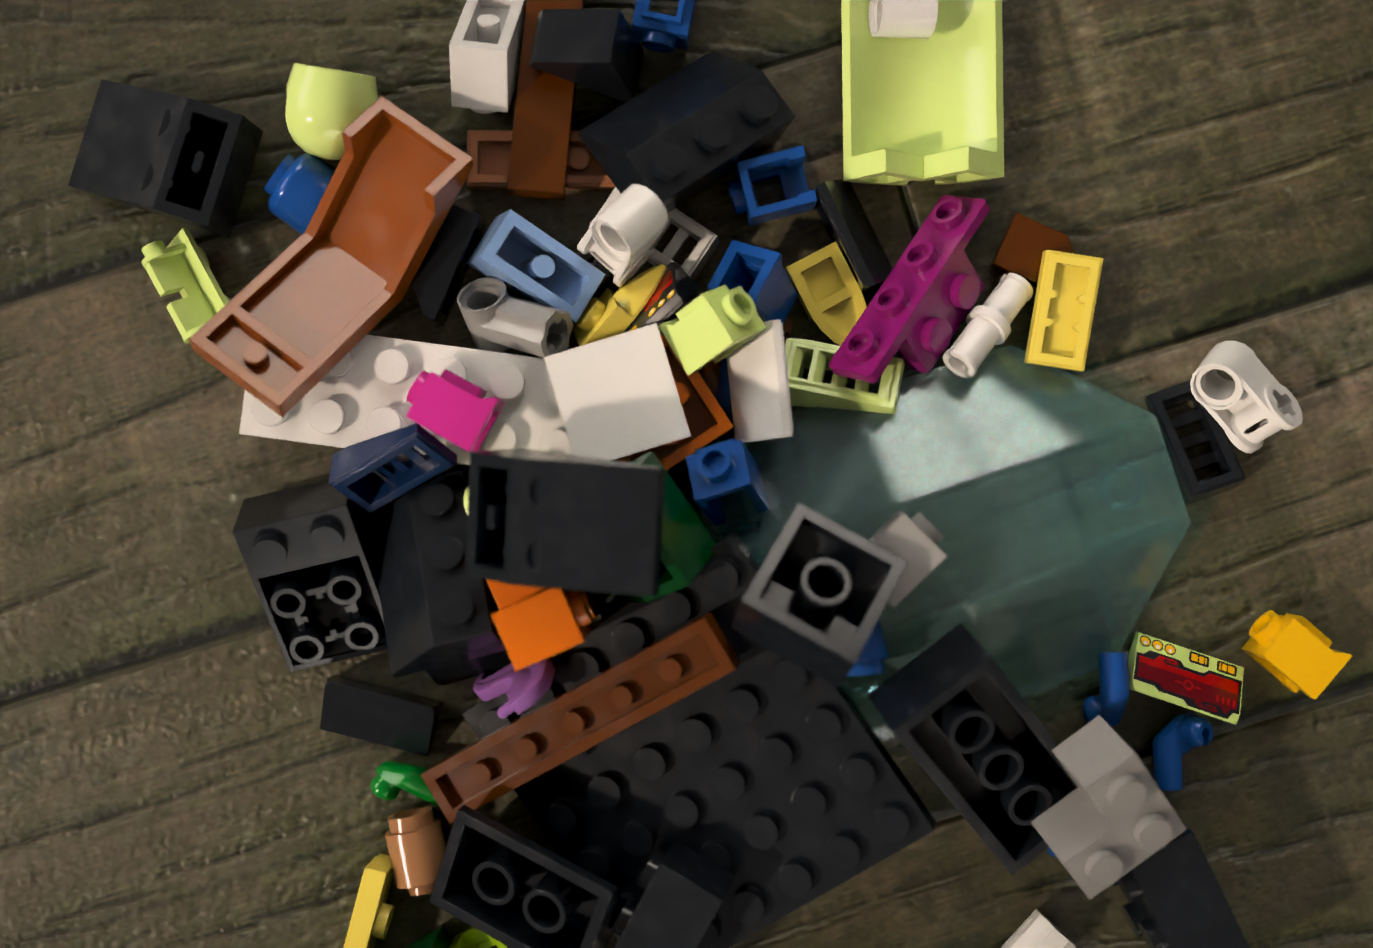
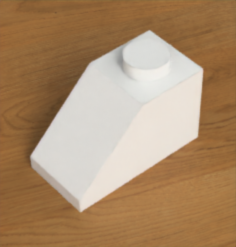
(486, 55)

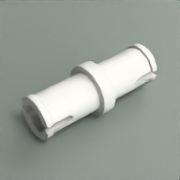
(988, 325)

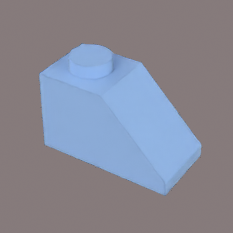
(535, 265)

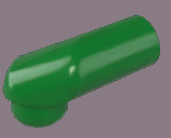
(397, 775)

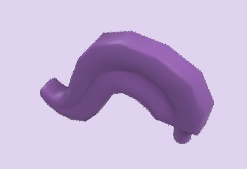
(522, 686)

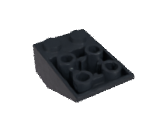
(167, 155)
(564, 521)
(313, 573)

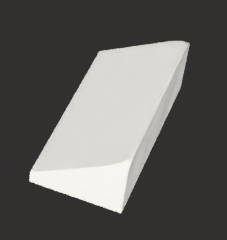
(761, 387)

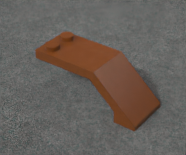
(346, 265)

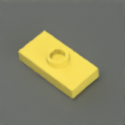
(1063, 310)
(371, 913)

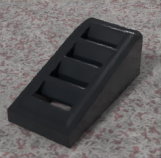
(1221, 452)

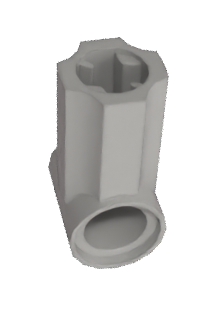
(507, 322)

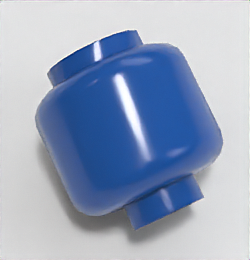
(297, 189)

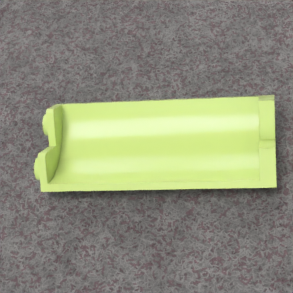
(924, 103)

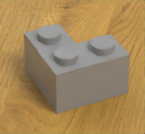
(1113, 814)

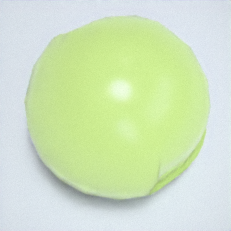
(323, 105)

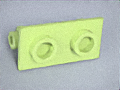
(186, 270)

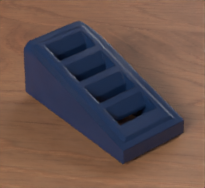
(354, 466)

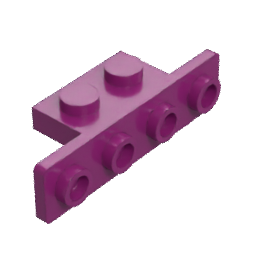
(920, 298)

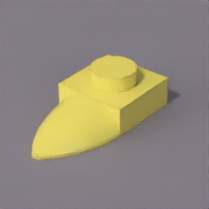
(828, 291)
(617, 310)

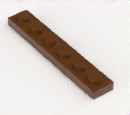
(582, 716)

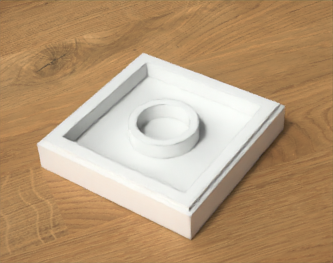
(617, 395)

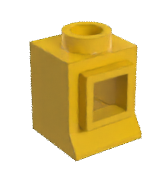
(1294, 652)

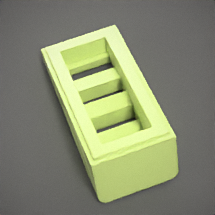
(812, 391)

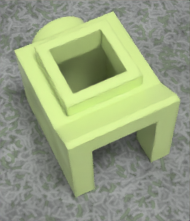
(712, 327)

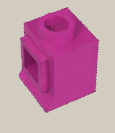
(453, 408)

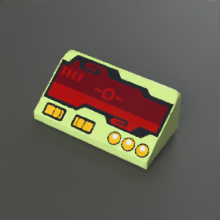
(1185, 678)

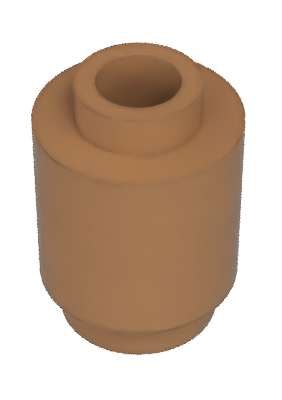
(415, 849)

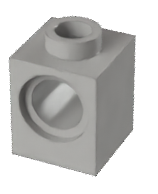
(915, 542)

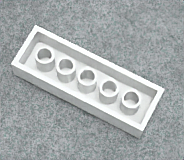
(370, 388)

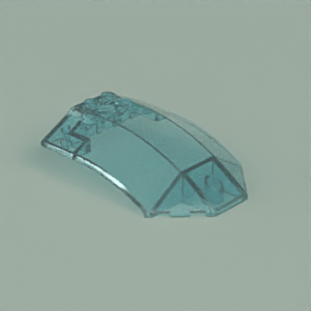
(1045, 502)

